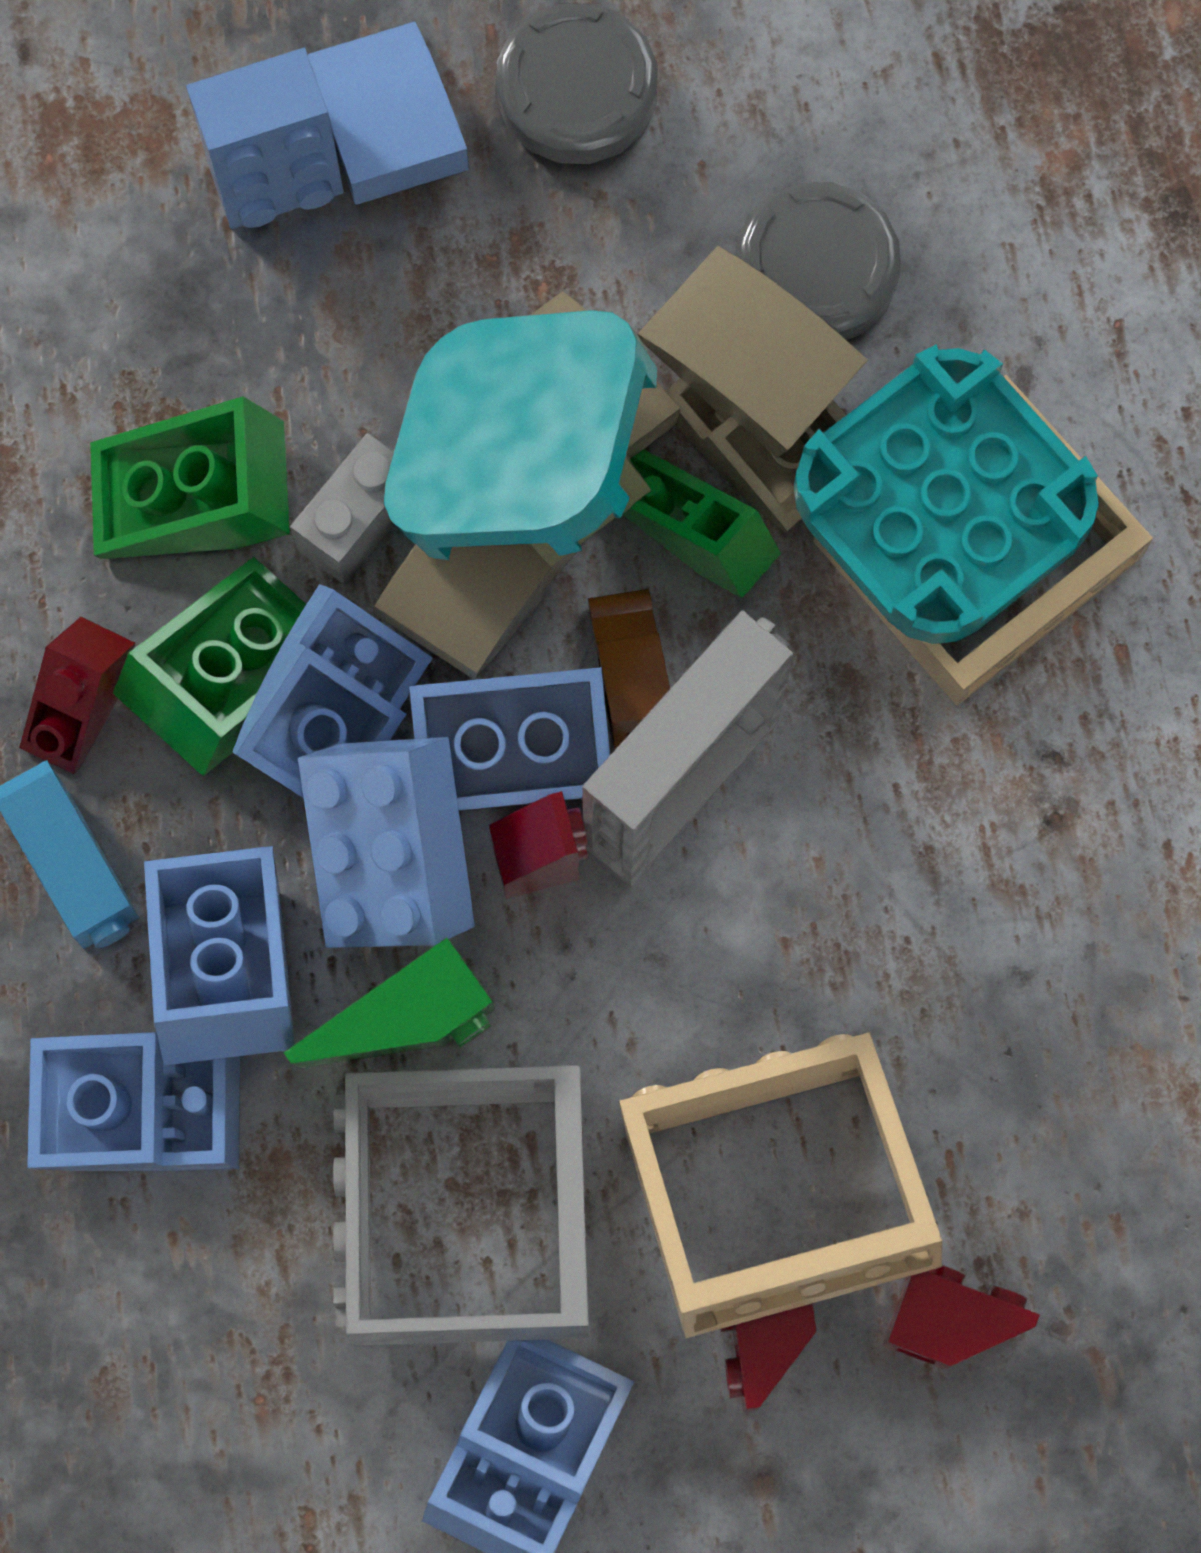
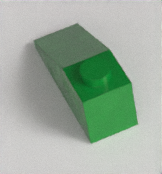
(702, 525)

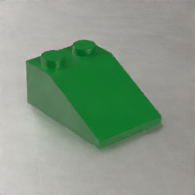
(191, 483)
(208, 663)
(409, 1012)

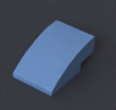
(389, 113)
(328, 686)
(120, 1109)
(527, 1449)

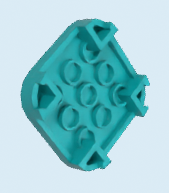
(518, 432)
(945, 495)

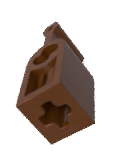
(629, 658)

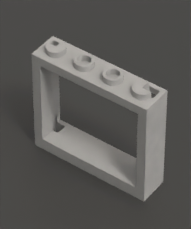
(686, 747)
(352, 1181)

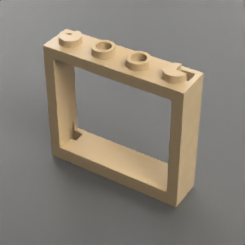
(1125, 546)
(804, 1276)

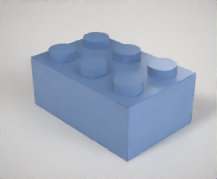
(267, 139)
(517, 734)
(386, 843)
(218, 956)

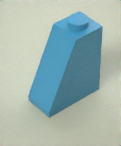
(66, 857)

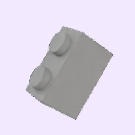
(347, 513)

